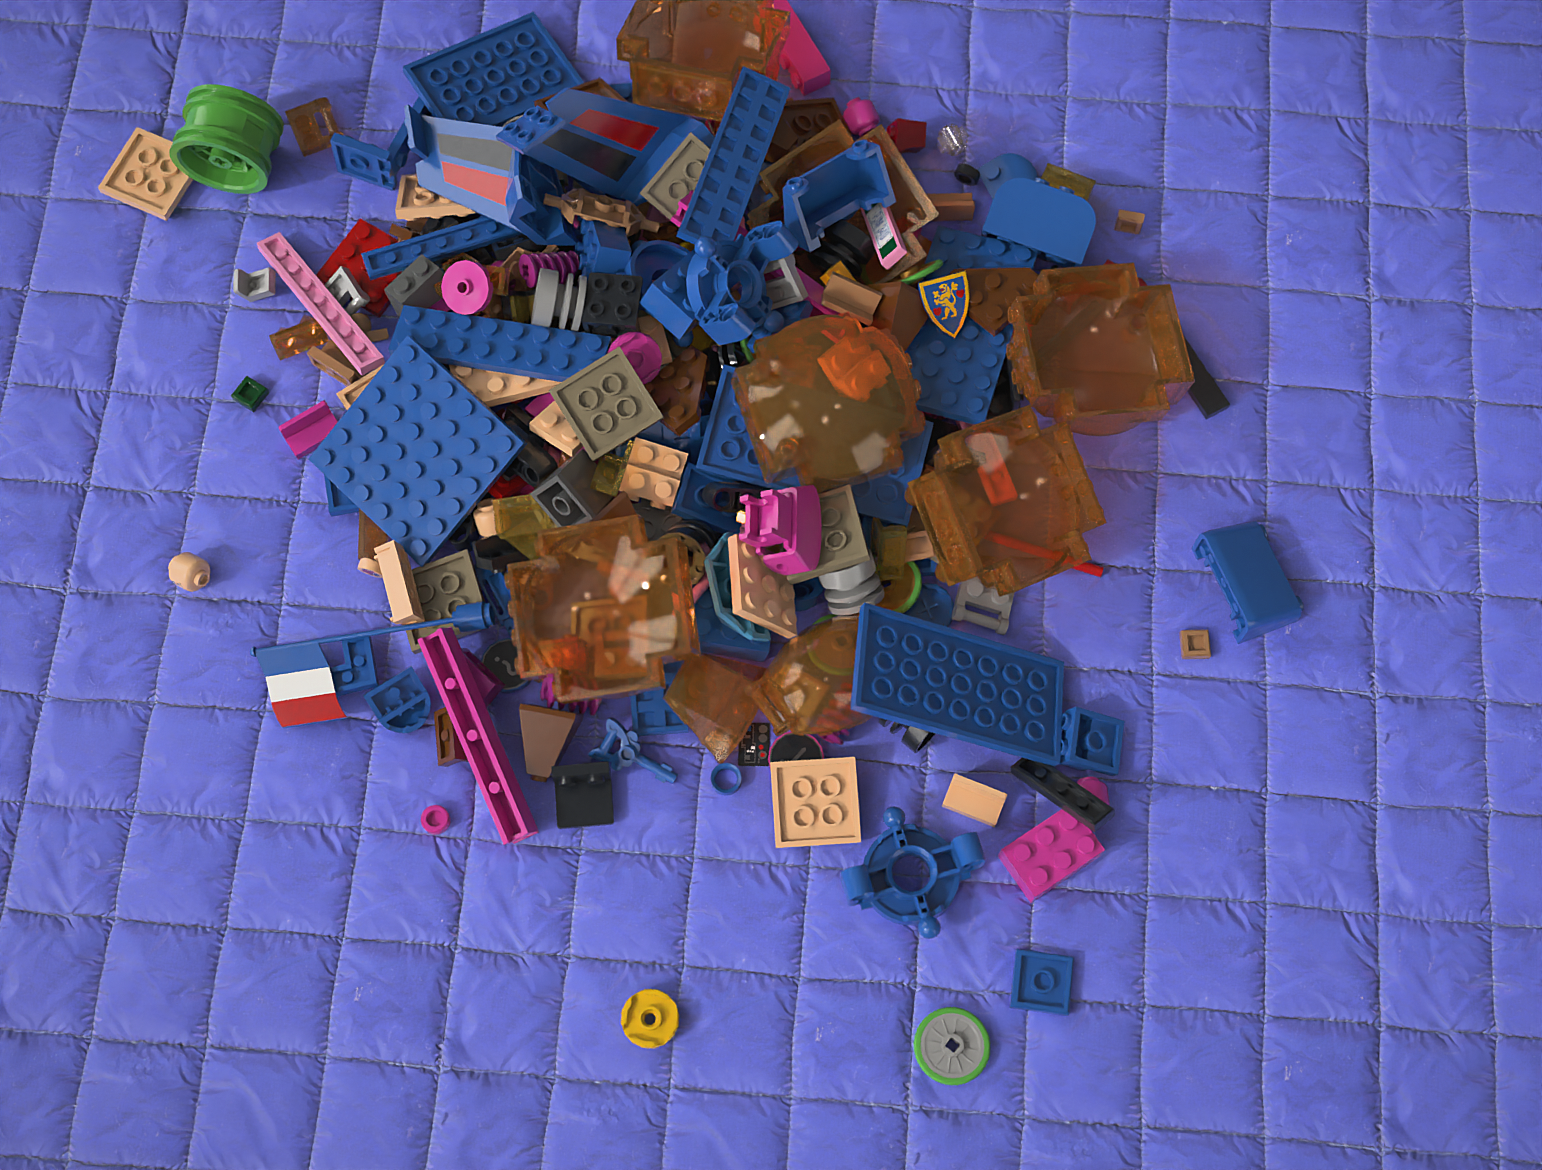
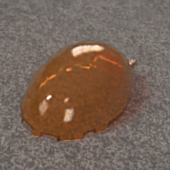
(812, 680)

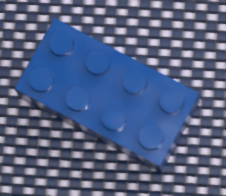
(601, 247)
(669, 299)
(722, 640)

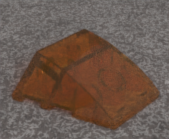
(713, 701)

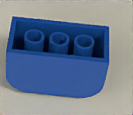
(1042, 220)

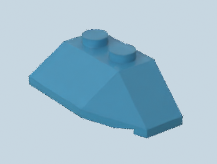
(719, 579)

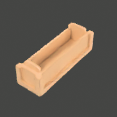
(399, 584)

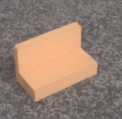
(974, 800)

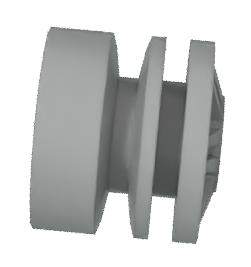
(558, 300)
(852, 587)

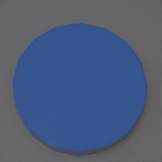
(933, 605)

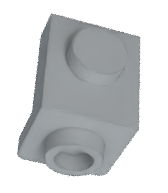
(255, 284)

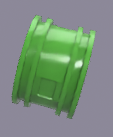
(227, 139)

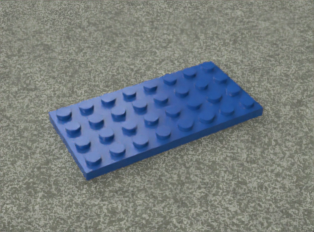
(963, 371)
(730, 455)
(958, 685)

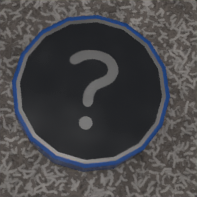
(501, 661)

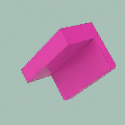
(308, 429)

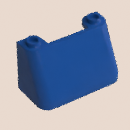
(834, 191)
(1249, 578)

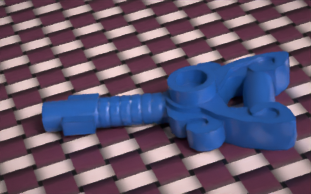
(628, 752)

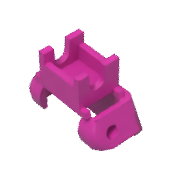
(788, 518)

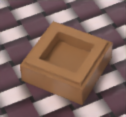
(1129, 221)
(1195, 644)

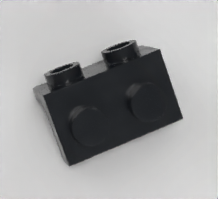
(496, 553)

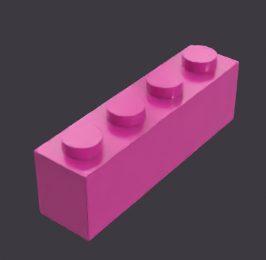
(801, 56)

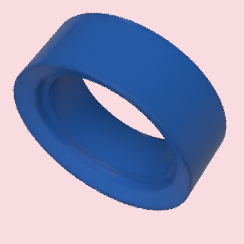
(726, 766)

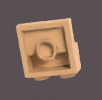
(653, 473)

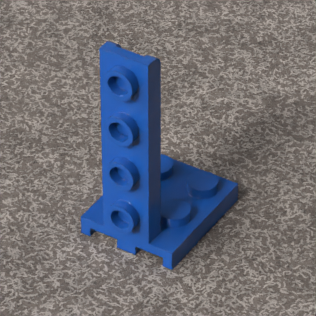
(373, 163)

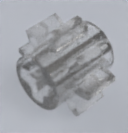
(952, 139)

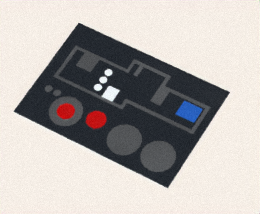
(754, 746)

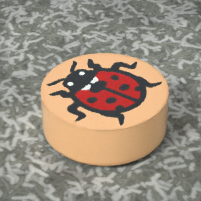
(370, 567)

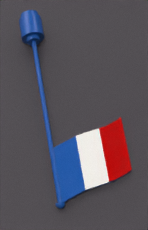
(303, 682)

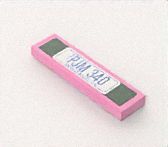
(884, 234)

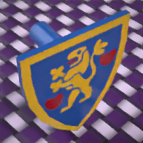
(946, 301)

